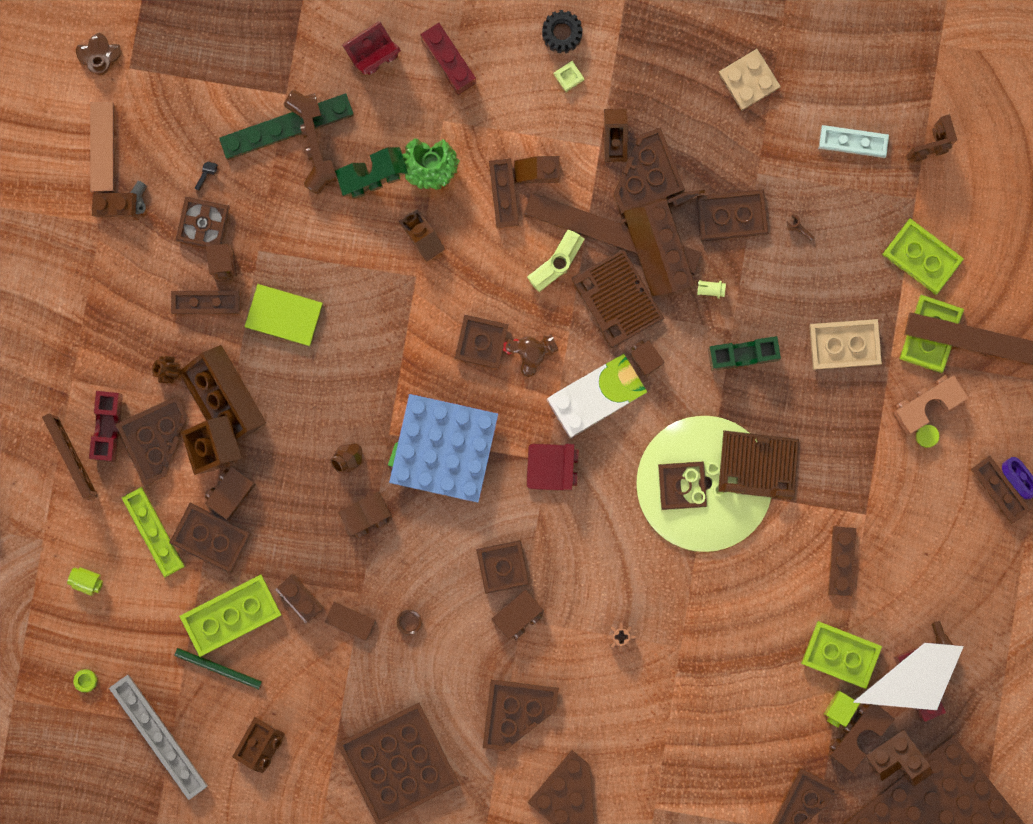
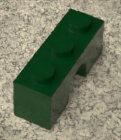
(386, 167)
(744, 354)

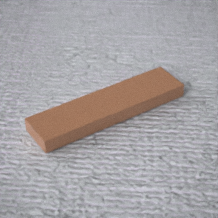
(101, 146)

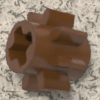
(166, 369)

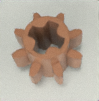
(625, 641)

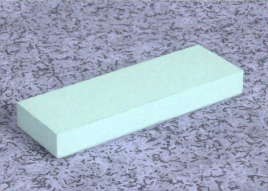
(853, 141)

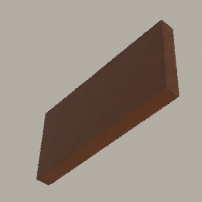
(70, 457)

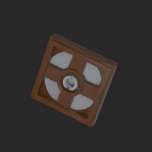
(202, 222)

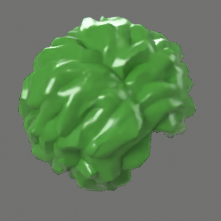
(430, 166)

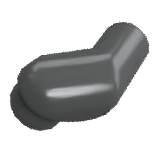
(139, 189)

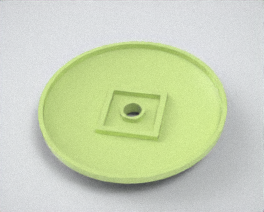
(727, 516)

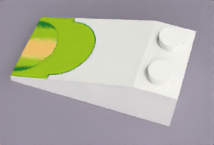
(596, 396)

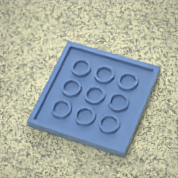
(443, 448)

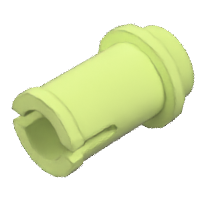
(711, 288)

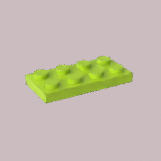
(230, 615)

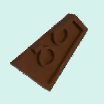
(805, 799)

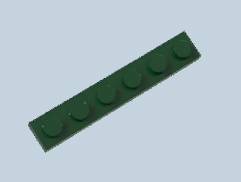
(283, 128)

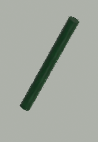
(217, 668)

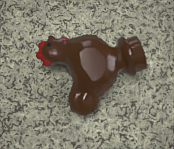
(531, 351)

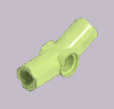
(567, 251)

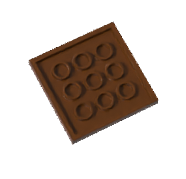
(398, 764)

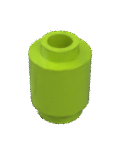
(85, 581)

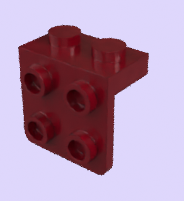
(371, 49)
(551, 467)

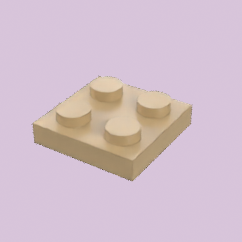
(749, 79)

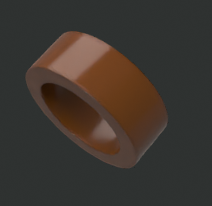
(399, 622)

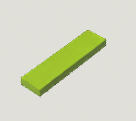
(153, 532)

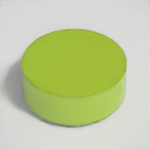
(927, 436)
(85, 680)

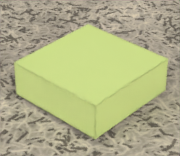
(568, 76)

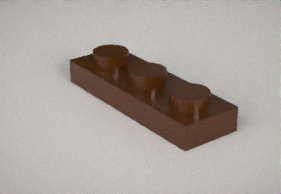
(503, 193)
(205, 302)
(1000, 489)
(842, 561)

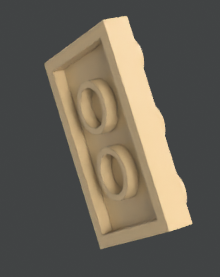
(845, 344)

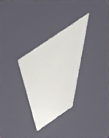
(917, 680)

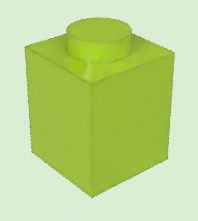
(840, 709)

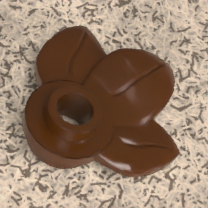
(98, 50)

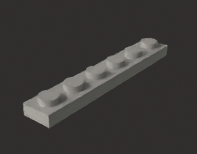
(158, 737)

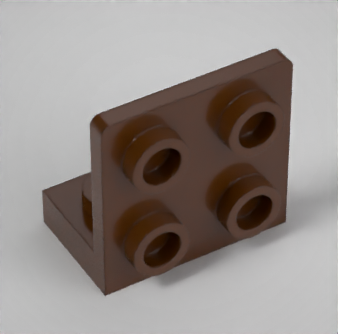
(944, 136)

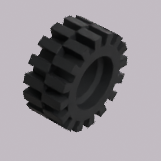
(562, 18)

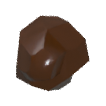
(347, 458)

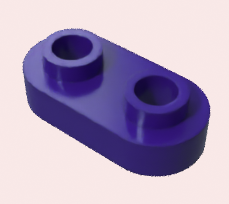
(1019, 477)

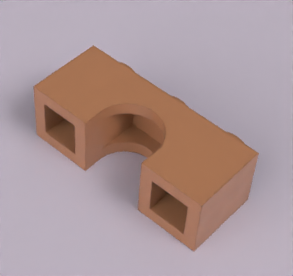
(912, 413)

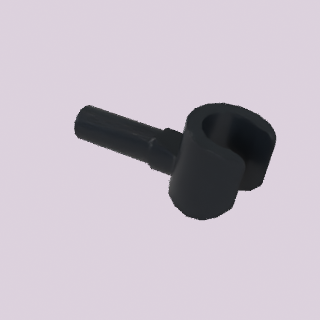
(208, 168)

